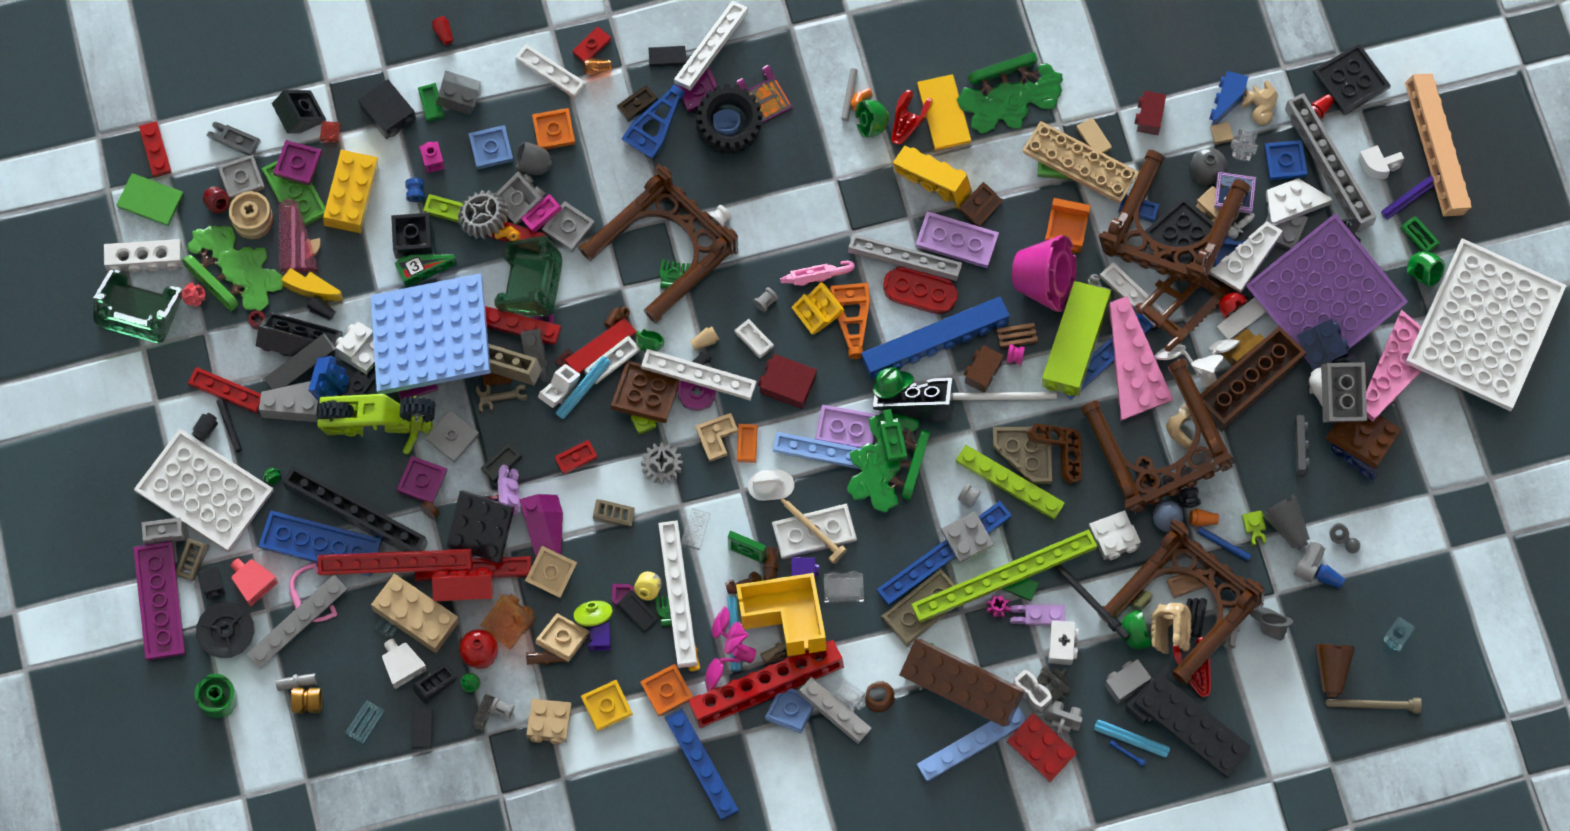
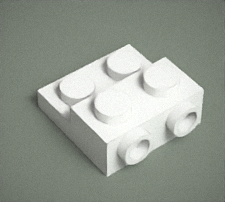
(357, 347)
(1115, 535)

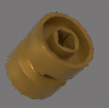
(306, 700)

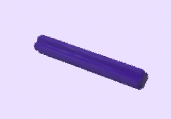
(1408, 198)

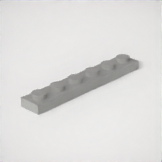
(905, 257)
(297, 621)

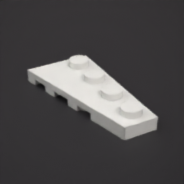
(1247, 257)

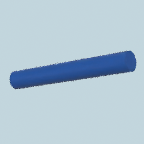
(1224, 544)

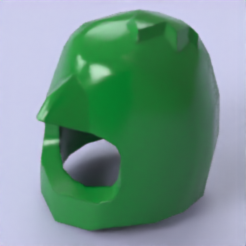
(1426, 268)

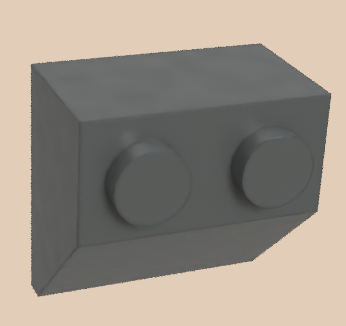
(458, 92)

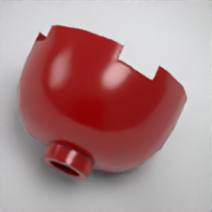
(478, 649)

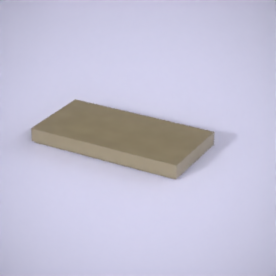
(902, 617)

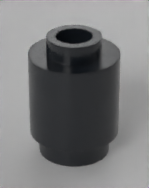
(204, 427)

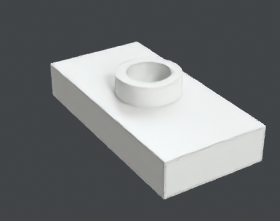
(754, 338)

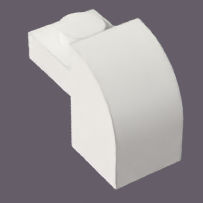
(1376, 165)
(561, 386)

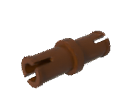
(771, 563)
(543, 658)

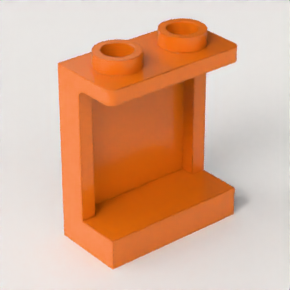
(1069, 220)

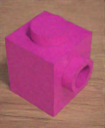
(432, 157)

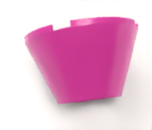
(1046, 272)

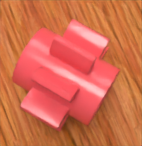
(193, 294)

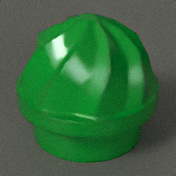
(470, 682)

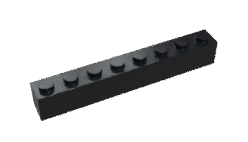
(353, 511)

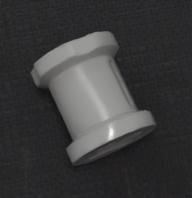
(766, 299)
(502, 708)

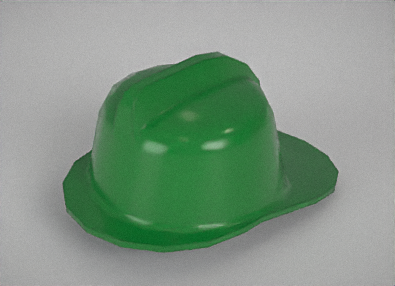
(891, 382)

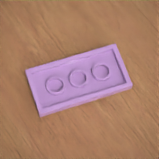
(957, 239)

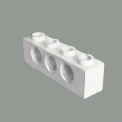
(134, 250)

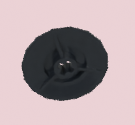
(220, 617)

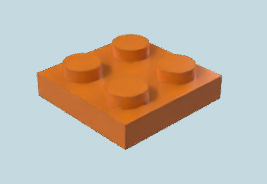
(553, 129)
(666, 690)

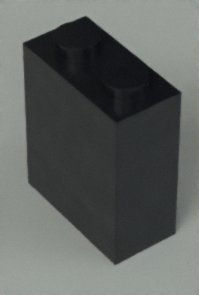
(387, 109)

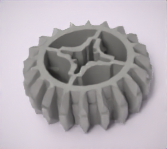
(483, 220)

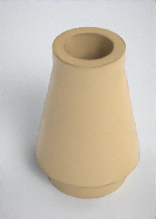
(705, 338)

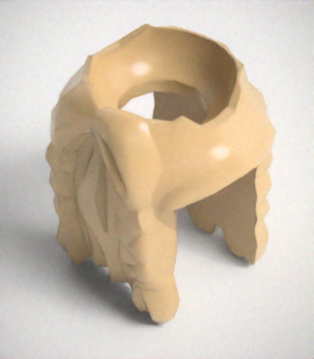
(1174, 424)
(1165, 616)

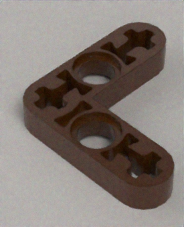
(1063, 442)

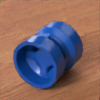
(415, 191)

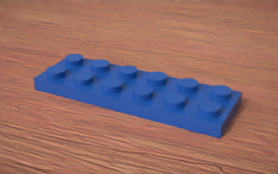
(309, 539)

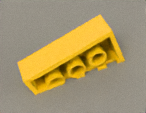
(933, 175)

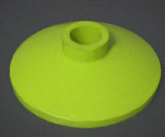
(593, 613)

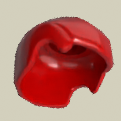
(1230, 303)

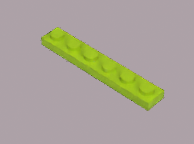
(1010, 482)

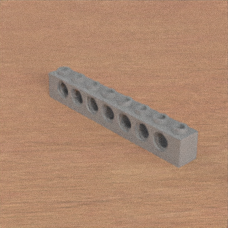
(1330, 161)

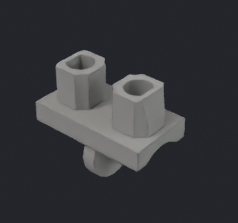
(1062, 719)

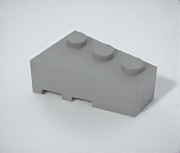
(290, 403)

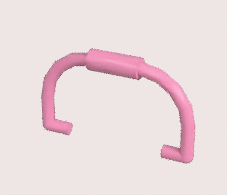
(295, 597)

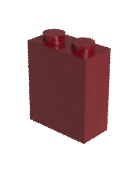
(787, 381)

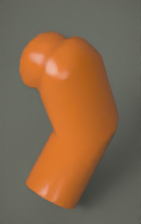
(860, 96)

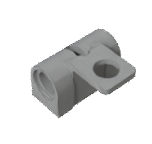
(163, 531)

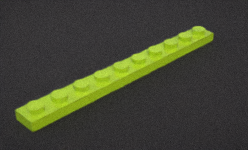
(1004, 576)

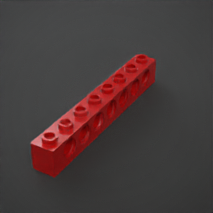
(761, 692)

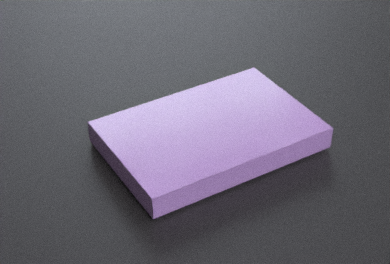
(844, 426)

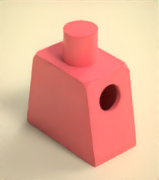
(252, 580)

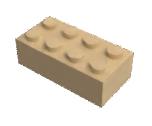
(415, 613)

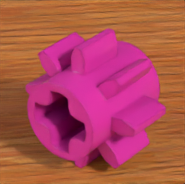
(995, 610)

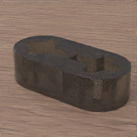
(483, 712)

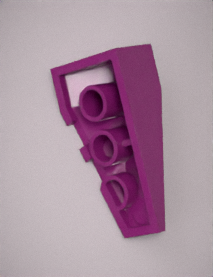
(544, 521)

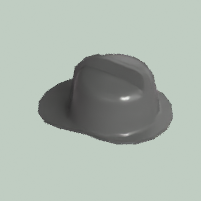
(1271, 623)

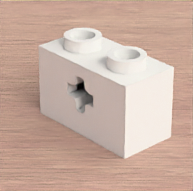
(1062, 631)

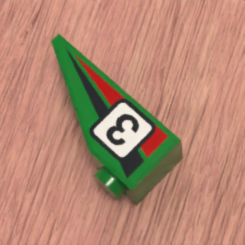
(421, 267)

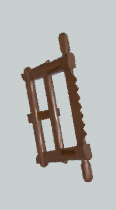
(1161, 320)

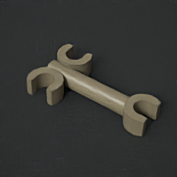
(486, 398)

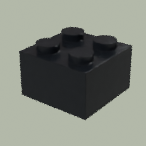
(411, 234)

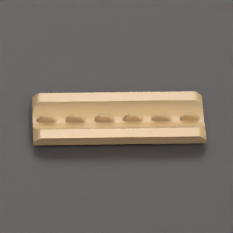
(1080, 162)

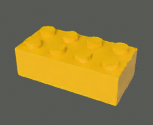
(350, 191)

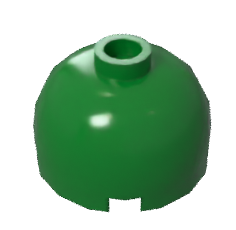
(872, 118)
(1136, 627)

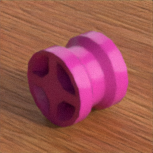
(1015, 354)

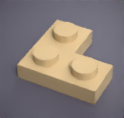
(711, 434)

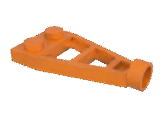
(850, 295)

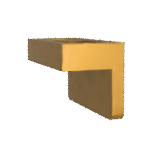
(1247, 343)

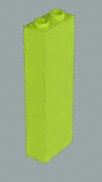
(1076, 338)

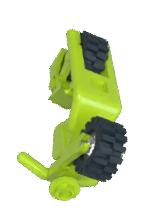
(344, 417)

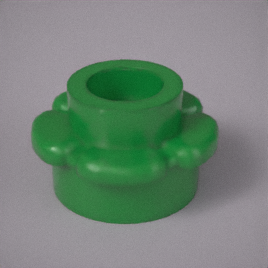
(272, 476)

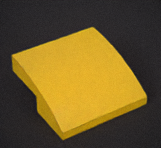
(818, 308)

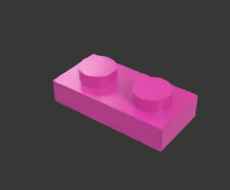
(541, 213)

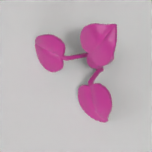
(733, 644)

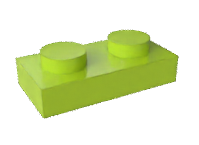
(442, 208)

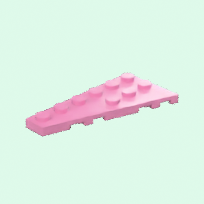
(1136, 369)
(1392, 372)

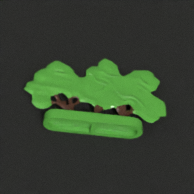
(239, 267)

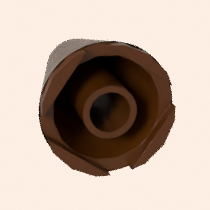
(1333, 667)

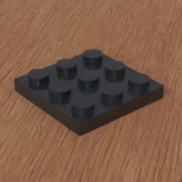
(1351, 79)
(1180, 228)
(480, 526)

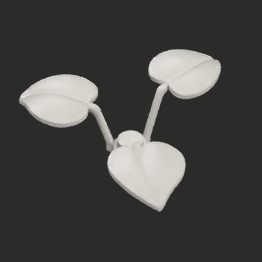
(1206, 366)

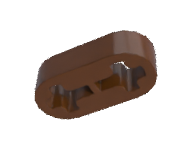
(1146, 460)

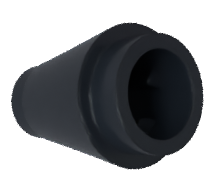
(321, 308)

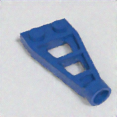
(643, 141)

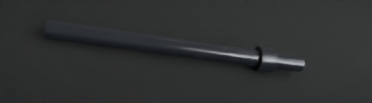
(1113, 623)

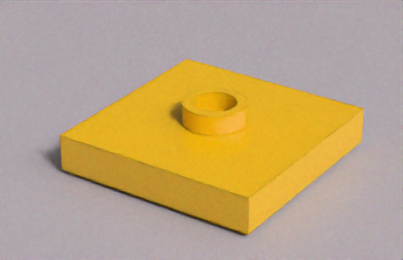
(606, 705)

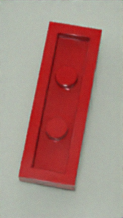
(155, 149)

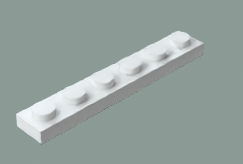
(711, 45)
(698, 374)

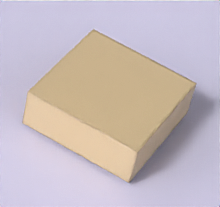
(1221, 133)

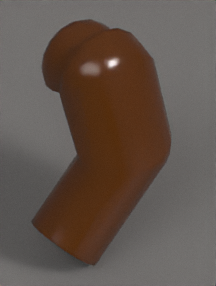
(616, 315)

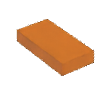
(747, 443)

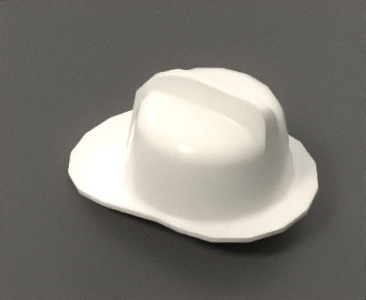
(770, 485)

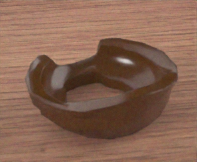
(886, 703)

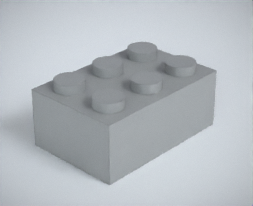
(1344, 392)

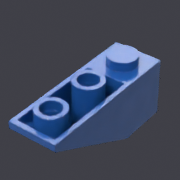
(1231, 95)

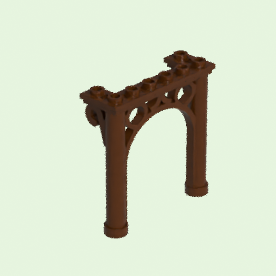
(657, 189)
(1196, 271)
(1203, 424)
(1248, 593)

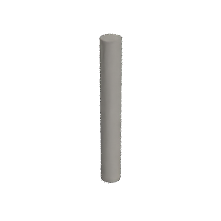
(849, 94)

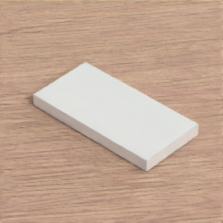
(796, 539)

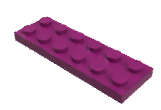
(159, 600)

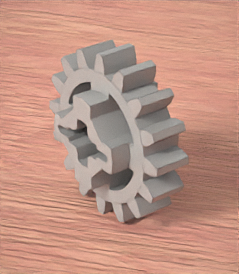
(653, 463)

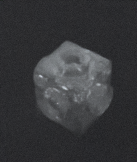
(1244, 145)

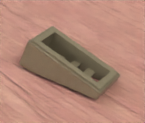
(614, 506)
(197, 562)

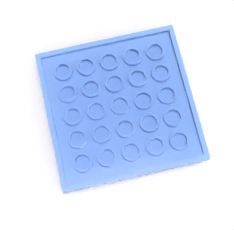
(430, 334)

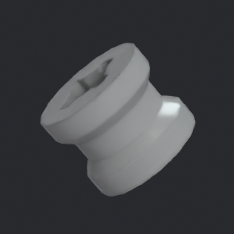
(969, 495)

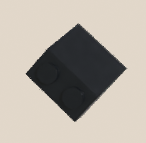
(298, 110)

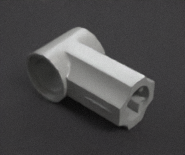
(1308, 564)

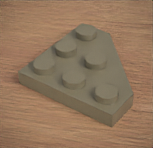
(1029, 458)

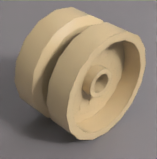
(251, 215)

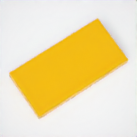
(945, 117)

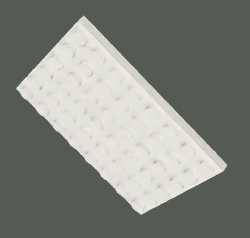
(1486, 324)

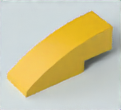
(310, 286)

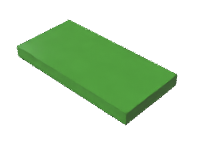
(305, 195)

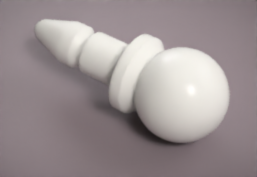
(1236, 228)

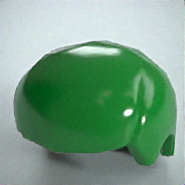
(649, 340)

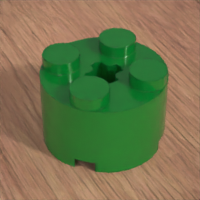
(219, 706)

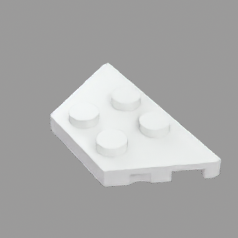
(1294, 200)

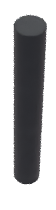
(229, 425)

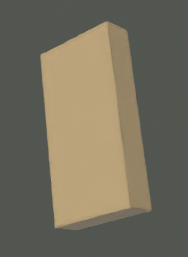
(1093, 135)

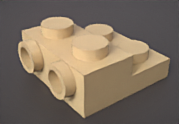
(549, 721)

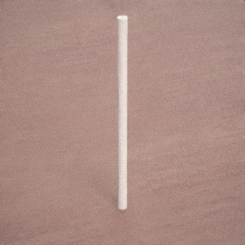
(1006, 396)

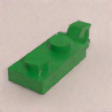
(892, 437)

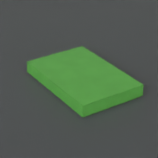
(150, 199)

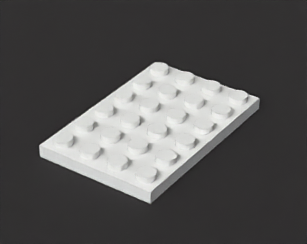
(204, 490)

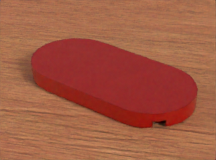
(920, 290)

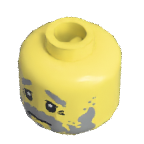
(648, 586)

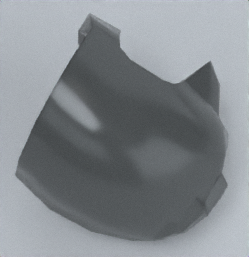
(532, 159)

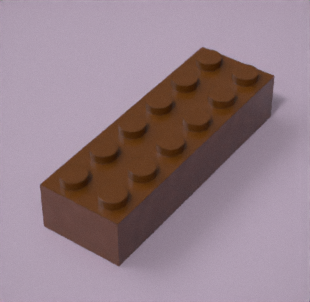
(1252, 377)
(962, 682)

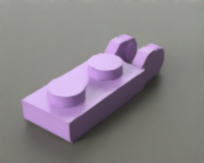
(508, 487)
(1038, 614)

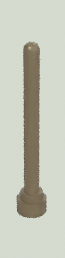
(1412, 705)

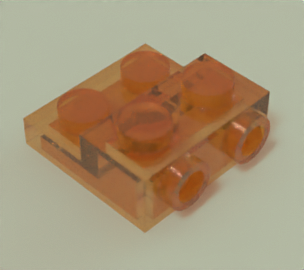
(508, 620)

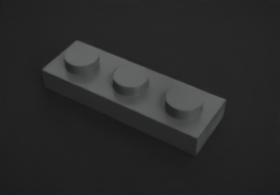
(1301, 445)

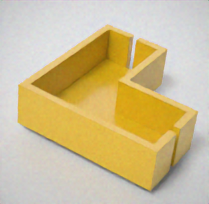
(786, 602)

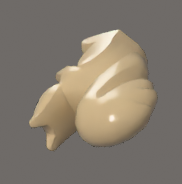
(1264, 100)

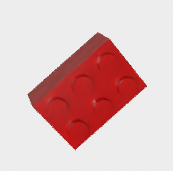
(463, 584)

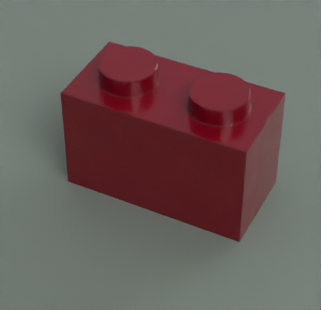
(1151, 112)

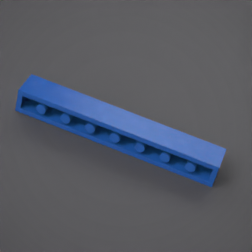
(936, 337)

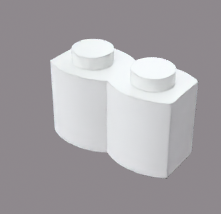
(1036, 694)

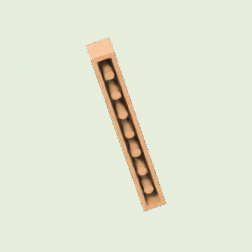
(1438, 145)

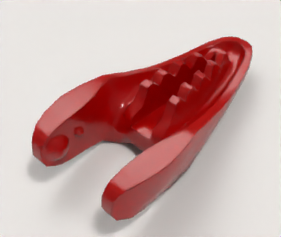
(907, 122)
(1202, 678)

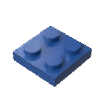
(1285, 160)

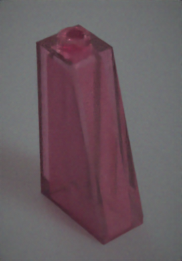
(294, 240)

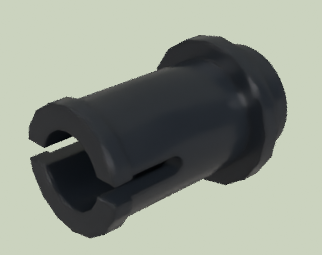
(703, 358)

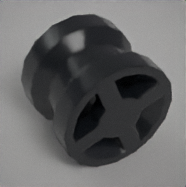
(1190, 497)

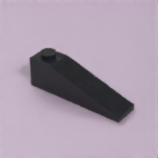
(925, 401)

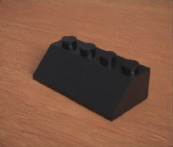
(291, 335)

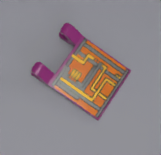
(769, 95)

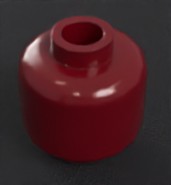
(216, 199)

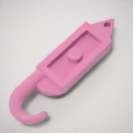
(817, 273)

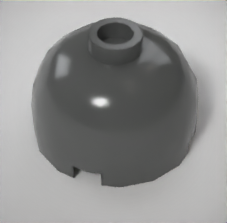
(1206, 165)

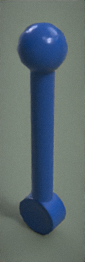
(1141, 762)

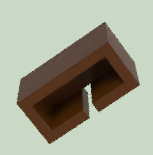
(983, 368)

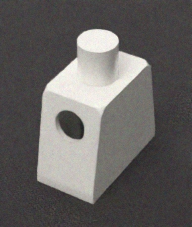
(402, 663)

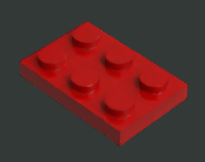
(1041, 747)

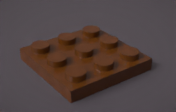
(645, 393)
(1365, 439)

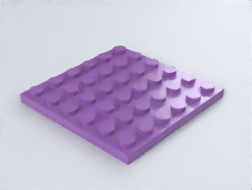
(1325, 280)

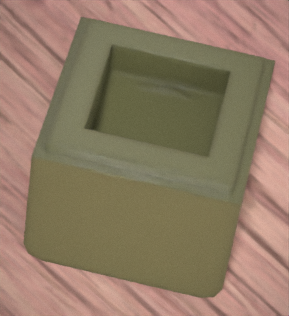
(1142, 600)

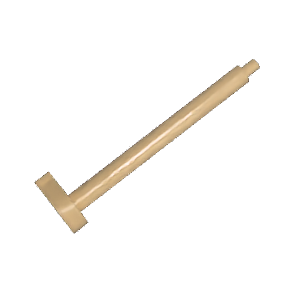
(838, 552)

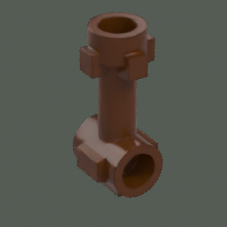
(731, 585)

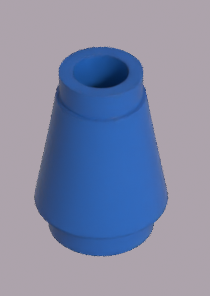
(1329, 576)

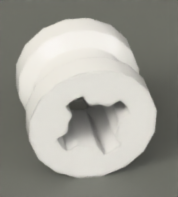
(721, 215)

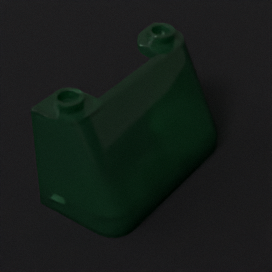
(532, 277)
(134, 309)

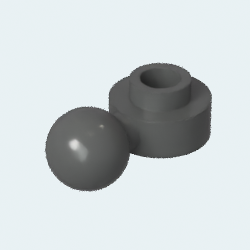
(1352, 545)

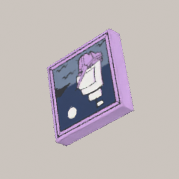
(1223, 185)

